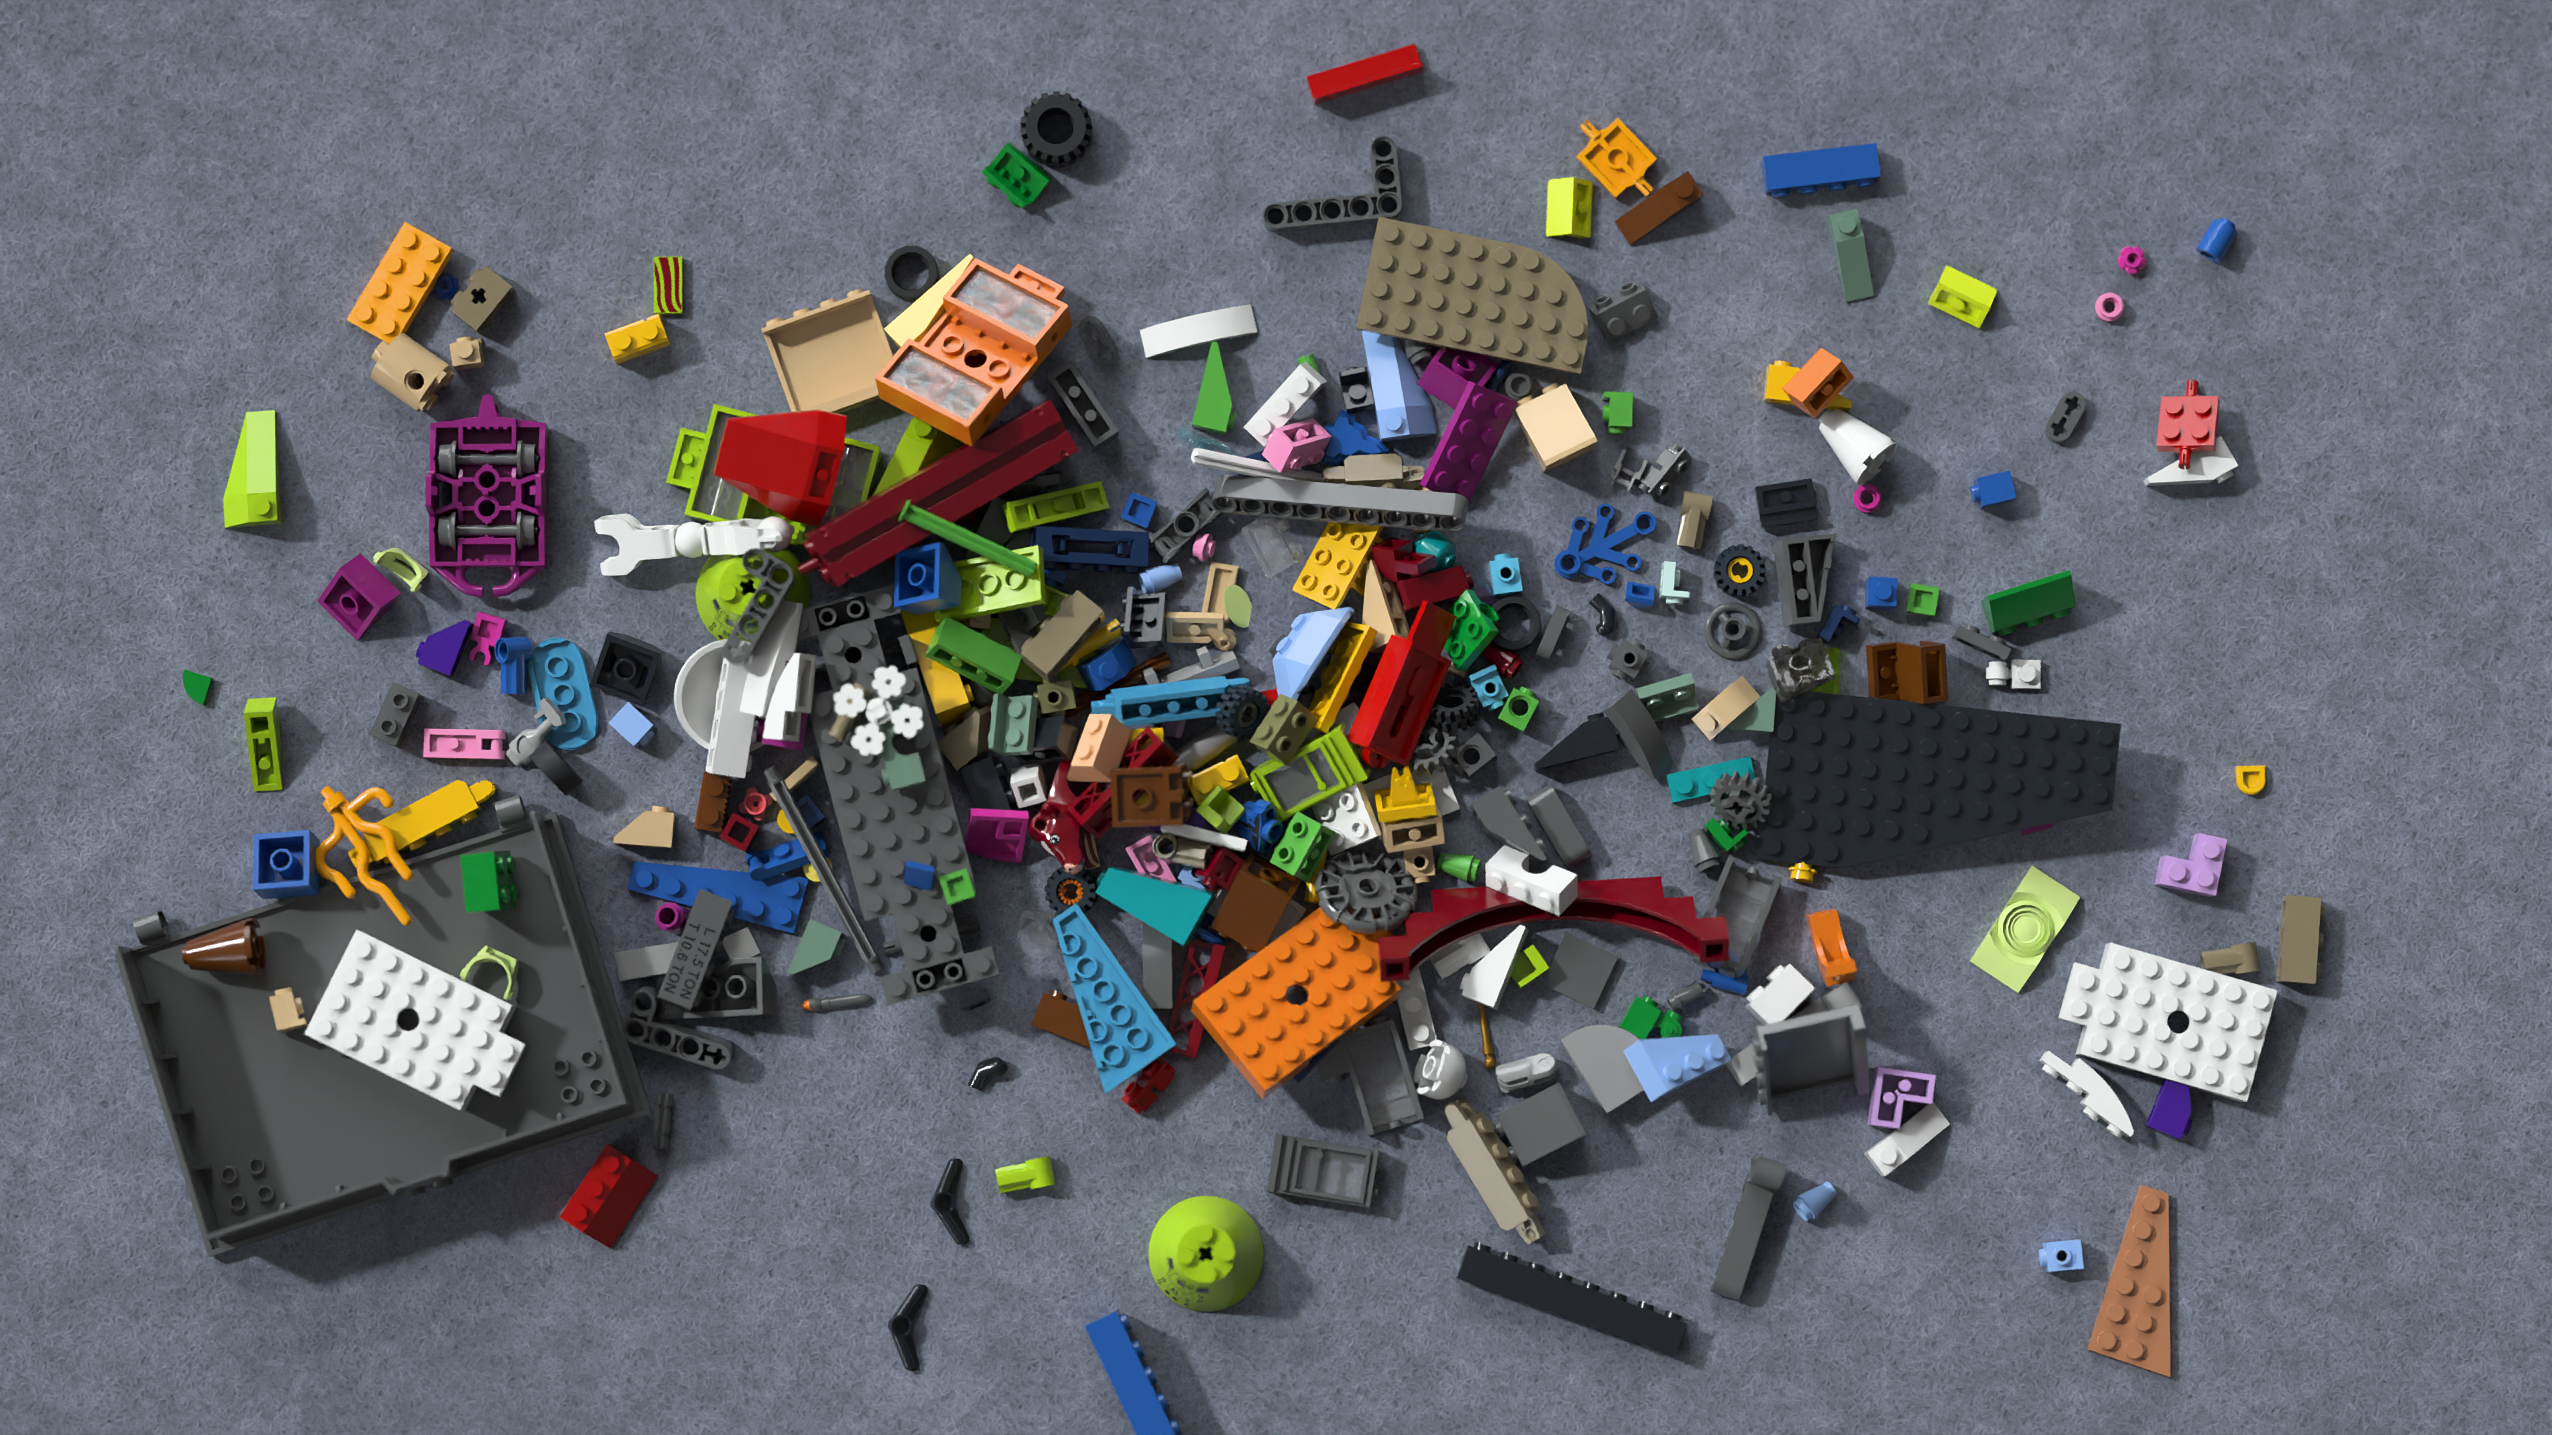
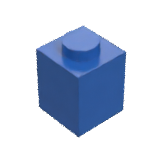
(1993, 489)
(1881, 593)

